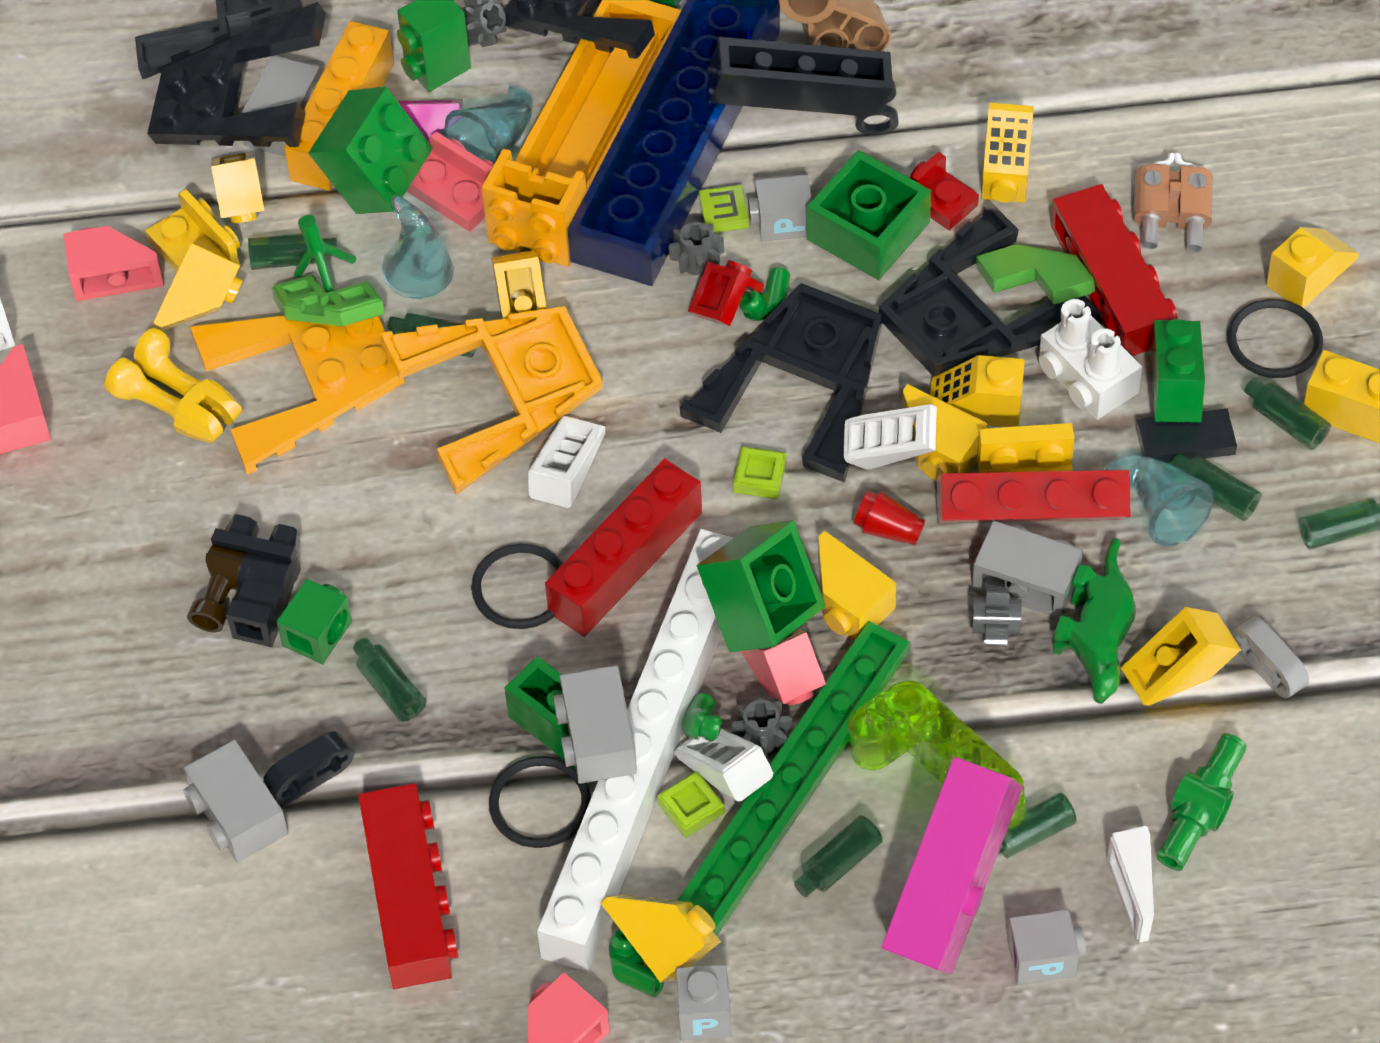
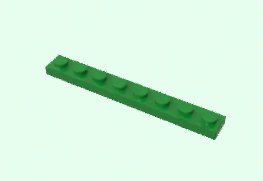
(796, 774)

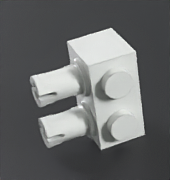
(1089, 361)

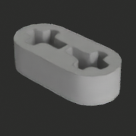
(1270, 657)

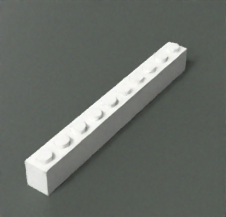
(624, 803)

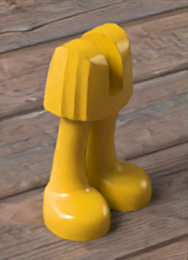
(203, 402)

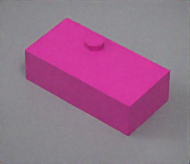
(952, 865)

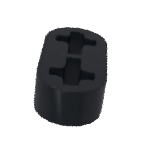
(308, 767)

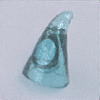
(491, 126)
(419, 260)
(1172, 499)

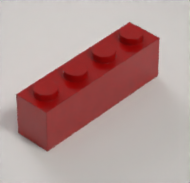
(1125, 286)
(1033, 496)
(624, 547)
(405, 886)

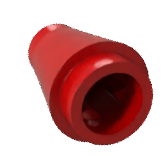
(888, 519)

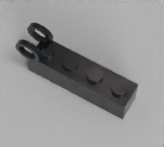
(804, 79)

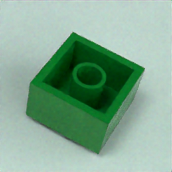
(370, 150)
(868, 214)
(761, 586)

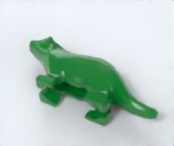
(1102, 625)

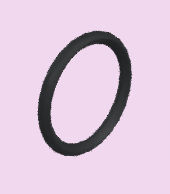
(1267, 372)
(486, 563)
(530, 841)

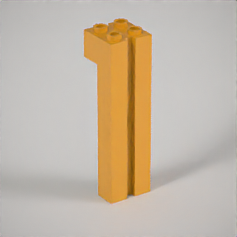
(540, 192)

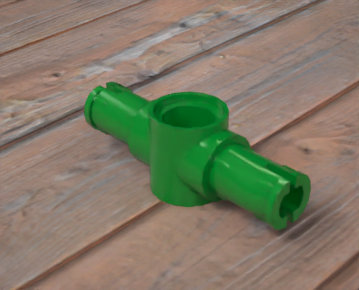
(1201, 801)

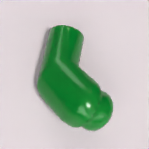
(761, 305)
(699, 719)
(629, 968)

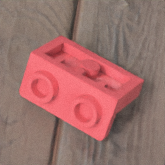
(452, 182)

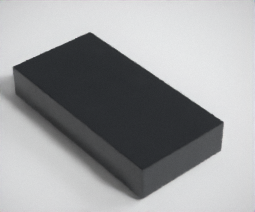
(1206, 438)

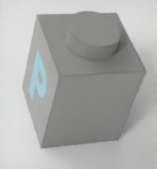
(780, 207)
(1045, 946)
(703, 1002)

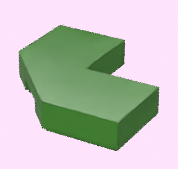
(1057, 273)
(308, 302)

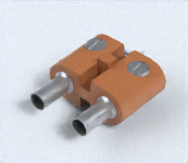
(1173, 198)

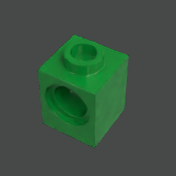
(314, 620)

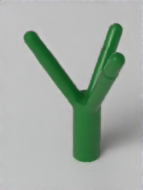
(316, 249)

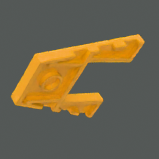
(340, 364)
(537, 364)

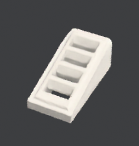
(867, 431)
(556, 484)
(731, 766)
(1132, 870)

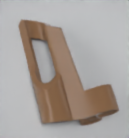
(843, 22)

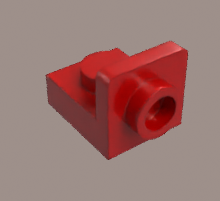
(949, 197)
(722, 291)

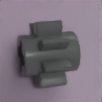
(483, 21)
(695, 247)
(996, 616)
(762, 714)

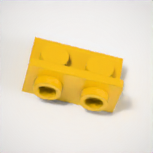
(194, 225)
(1026, 448)

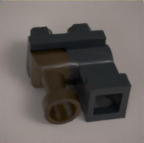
(259, 570)

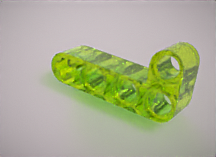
(918, 722)

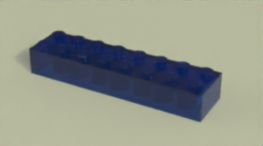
(664, 145)

